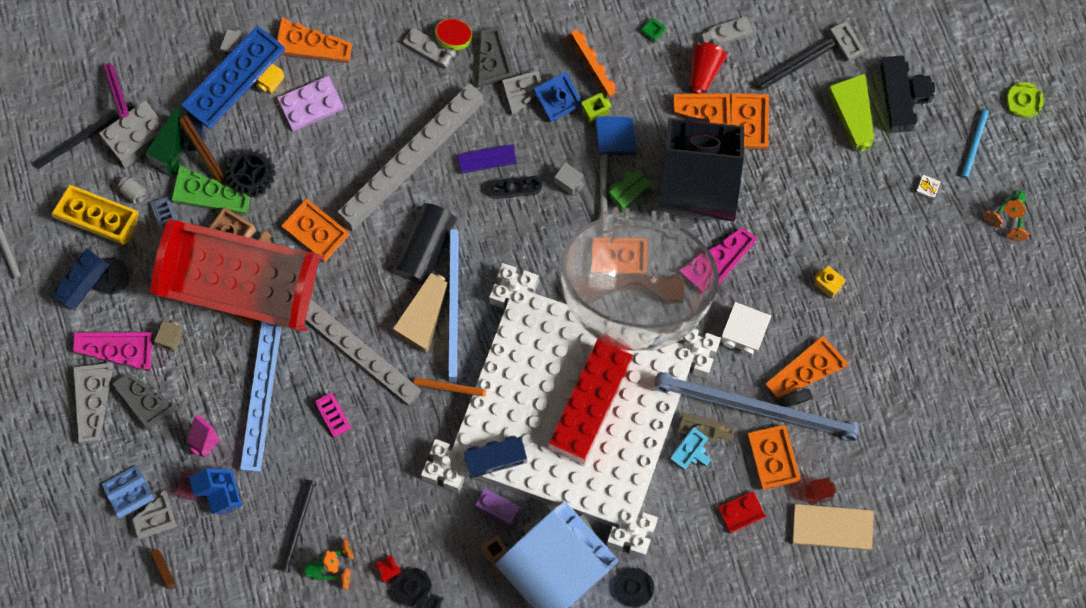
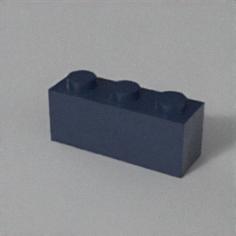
(80, 279)
(495, 456)

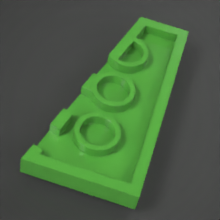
(200, 191)

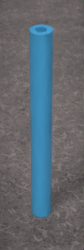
(974, 144)

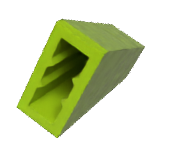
(853, 109)

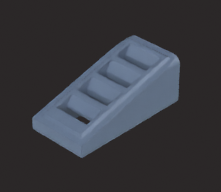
(156, 211)

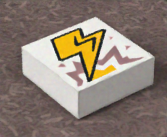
(928, 187)

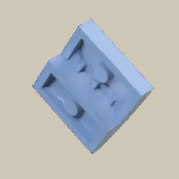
(127, 491)

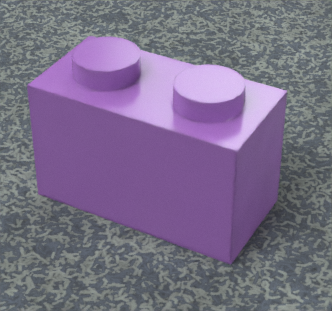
(497, 508)

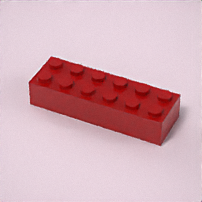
(590, 402)

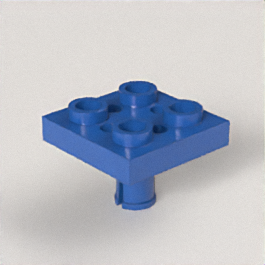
(560, 95)

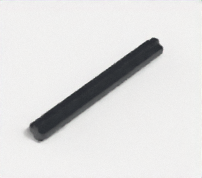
(795, 64)

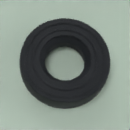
(795, 398)

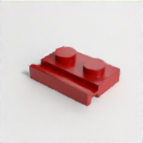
(741, 512)

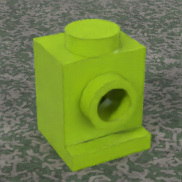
(590, 104)

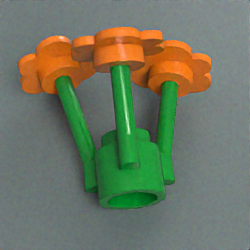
(1015, 207)
(316, 567)

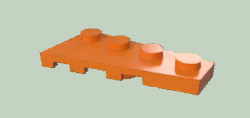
(311, 43)
(812, 365)

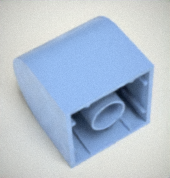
(557, 560)

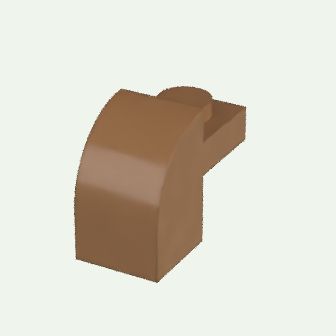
(494, 551)

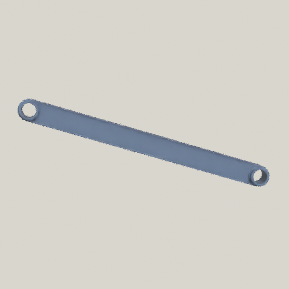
(664, 383)

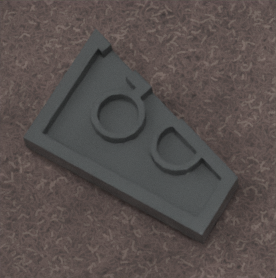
(494, 59)

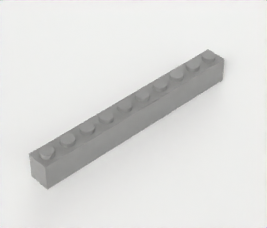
(410, 157)

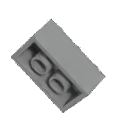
(133, 135)

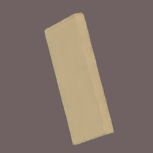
(833, 527)

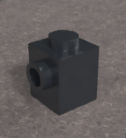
(922, 89)

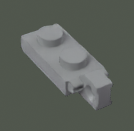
(728, 32)

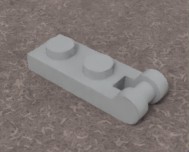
(428, 48)

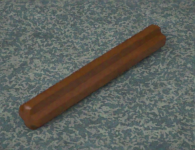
(202, 149)

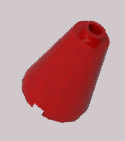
(704, 65)

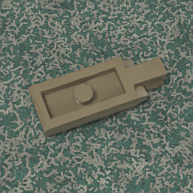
(712, 429)

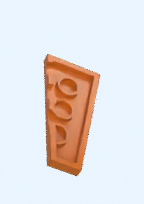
(590, 63)

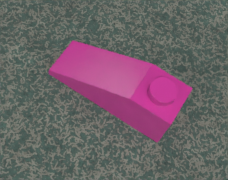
(202, 437)

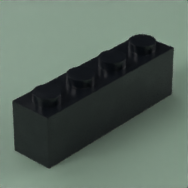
(897, 94)

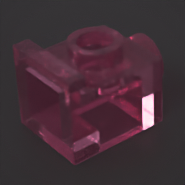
(184, 491)

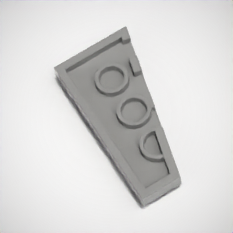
(91, 393)

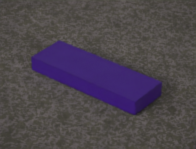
(487, 159)

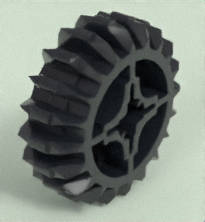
(257, 171)

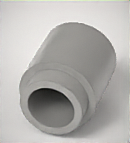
(132, 190)

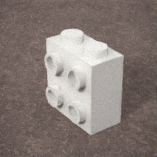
(745, 329)

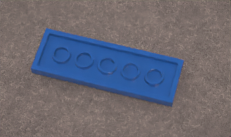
(233, 77)

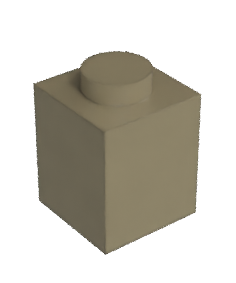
(169, 335)

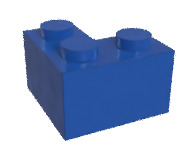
(219, 487)

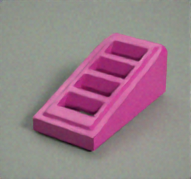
(323, 401)

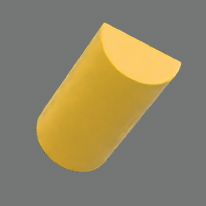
(96, 215)

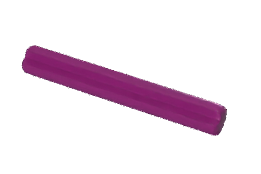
(115, 90)

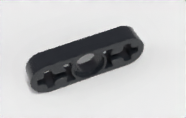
(529, 190)

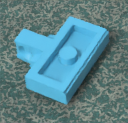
(691, 449)

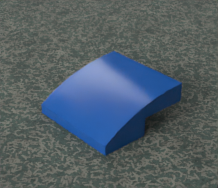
(616, 135)

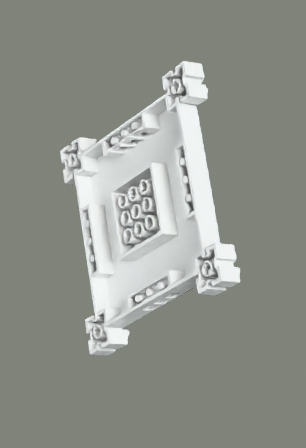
(527, 387)

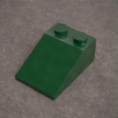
(167, 146)

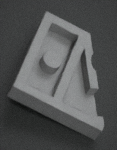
(520, 91)
(155, 518)

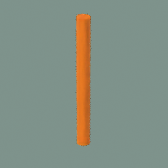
(450, 387)

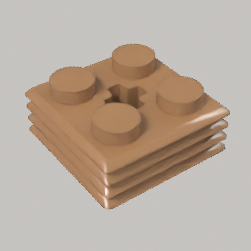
(232, 222)

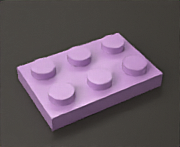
(310, 103)

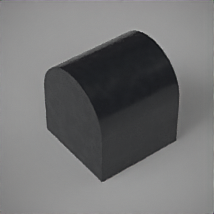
(702, 169)

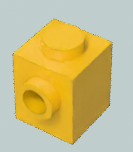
(270, 79)
(829, 281)

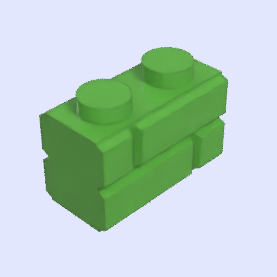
(629, 190)

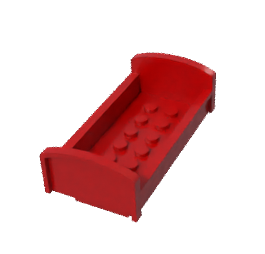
(235, 274)

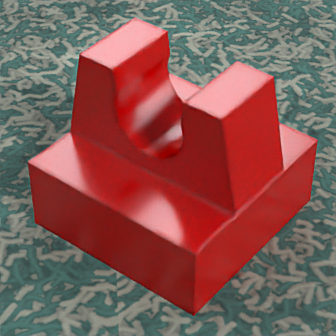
(388, 568)

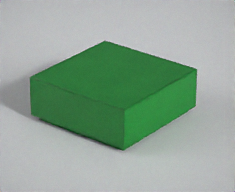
(653, 29)

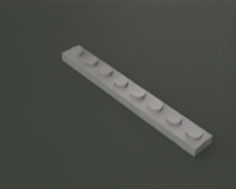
(361, 354)

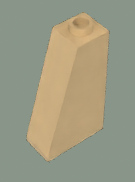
(422, 314)

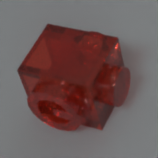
(820, 491)

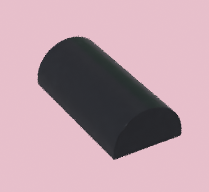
(424, 243)

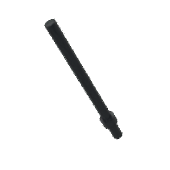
(81, 137)

